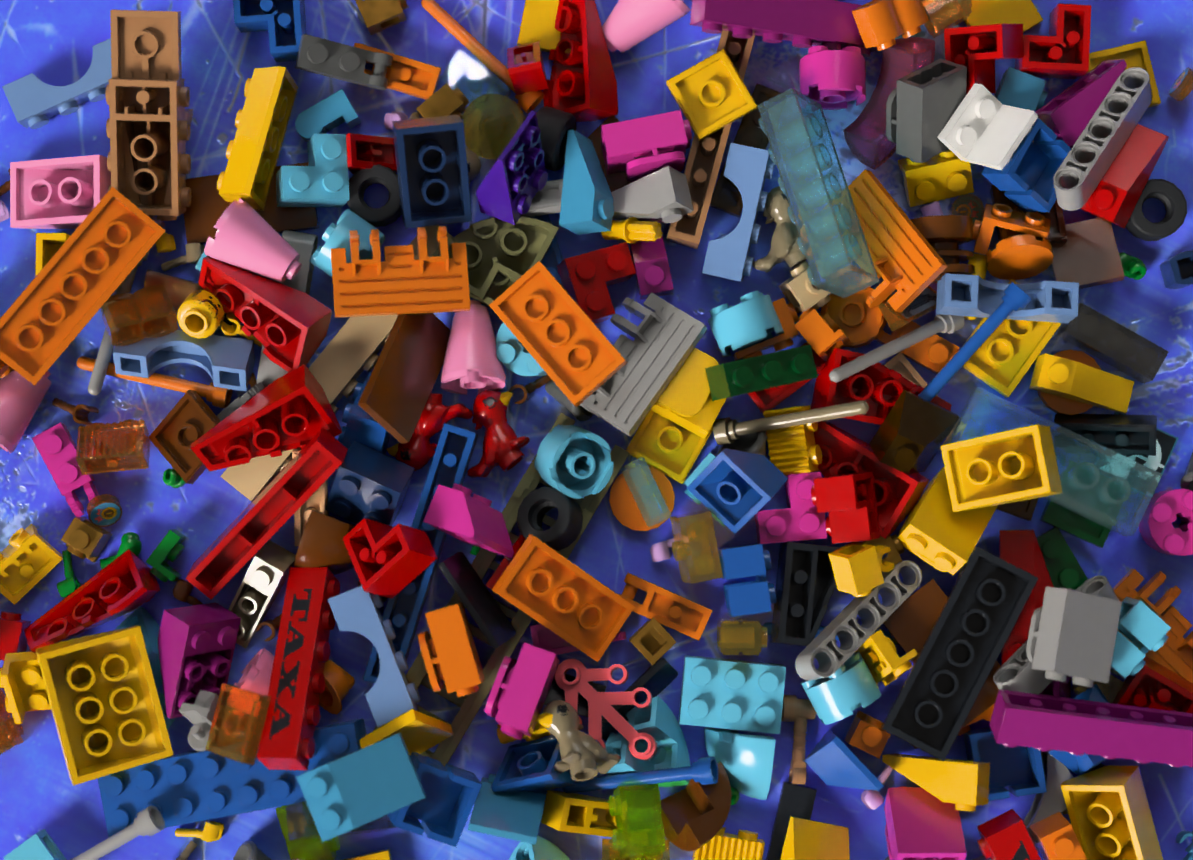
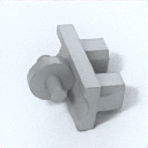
(201, 716)

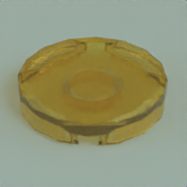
(491, 124)

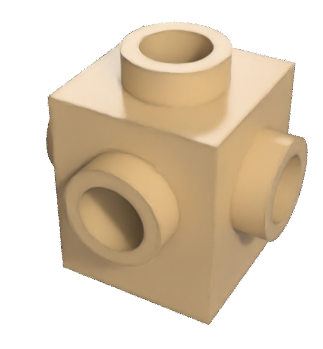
(801, 291)

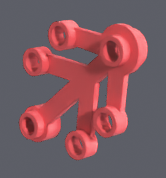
(601, 703)

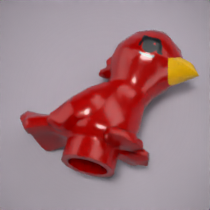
(434, 415)
(500, 441)

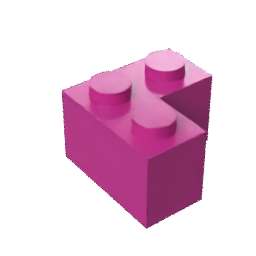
(796, 521)

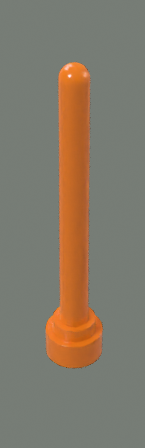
(528, 100)
(218, 396)

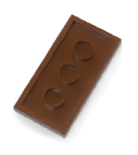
(209, 206)
(406, 373)
(912, 625)

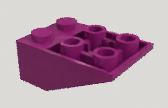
(195, 652)

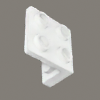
(985, 129)

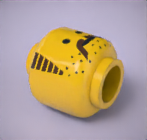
(200, 314)

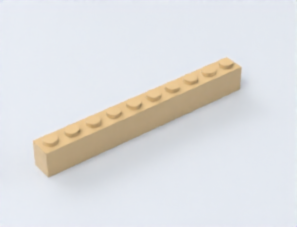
(336, 370)

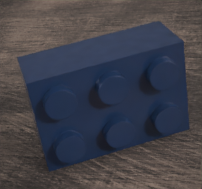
(432, 171)

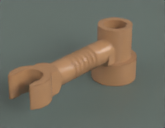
(798, 711)

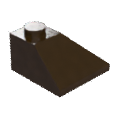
(912, 433)

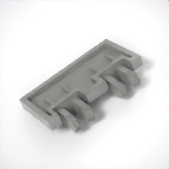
(653, 359)

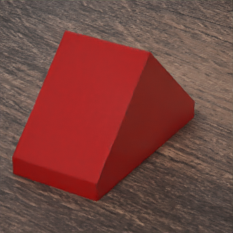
(526, 68)
(369, 150)

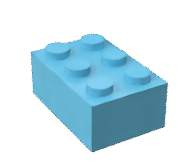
(732, 694)

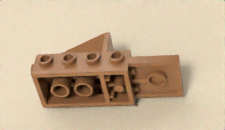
(148, 112)

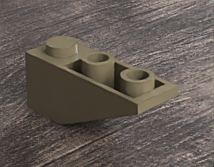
(260, 588)

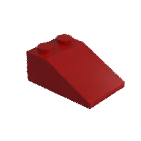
(1126, 177)

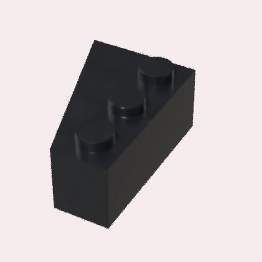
(802, 592)

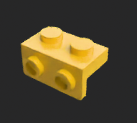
(936, 179)

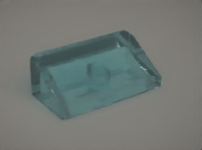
(472, 78)
(645, 492)

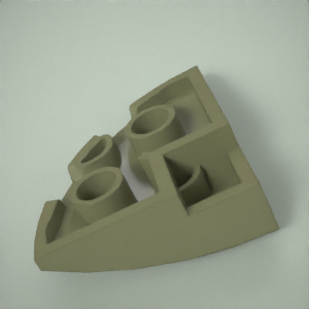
(501, 253)

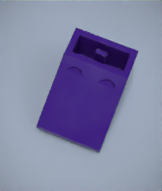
(515, 175)

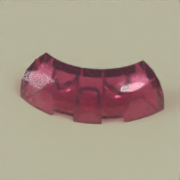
(867, 133)

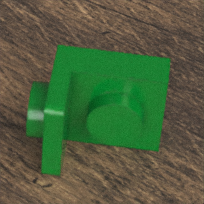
(168, 549)

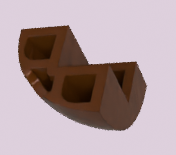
(323, 544)
(696, 812)

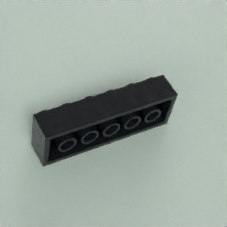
(959, 653)

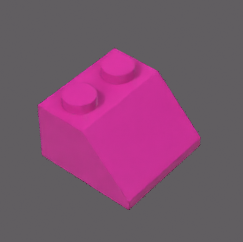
(469, 519)

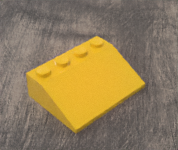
(104, 703)

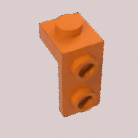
(1004, 217)
(787, 317)

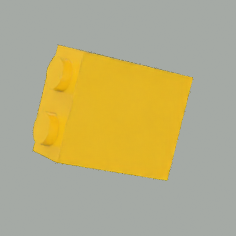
(688, 396)
(938, 533)

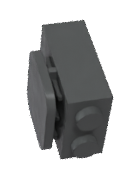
(923, 107)

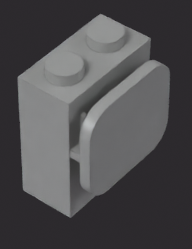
(1074, 636)

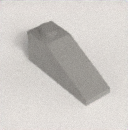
(656, 197)

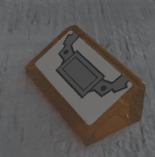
(919, 307)

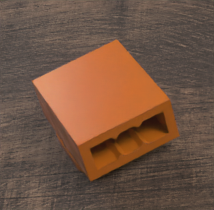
(451, 651)

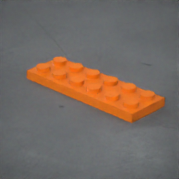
(75, 284)

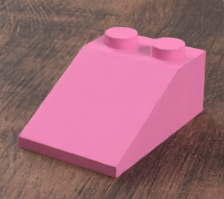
(56, 191)

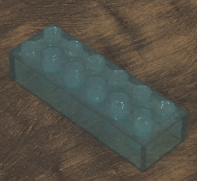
(817, 194)
(1092, 477)

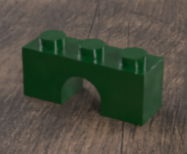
(761, 372)

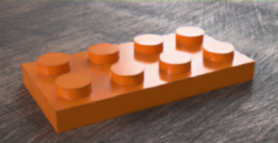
(558, 334)
(563, 598)

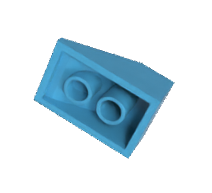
(361, 787)
(507, 813)

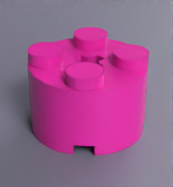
(833, 76)
(1157, 521)

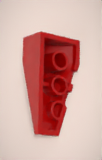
(585, 78)
(279, 316)
(875, 385)
(270, 422)
(894, 489)
(1024, 552)
(106, 596)

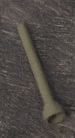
(728, 430)

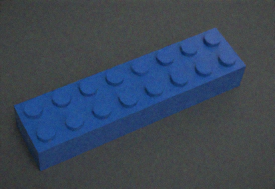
(211, 786)

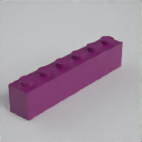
(799, 21)
(1093, 728)

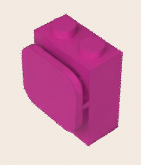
(645, 144)
(521, 690)
(922, 826)

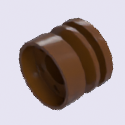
(945, 236)

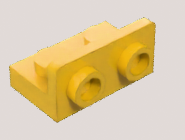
(25, 563)
(883, 660)
(23, 685)

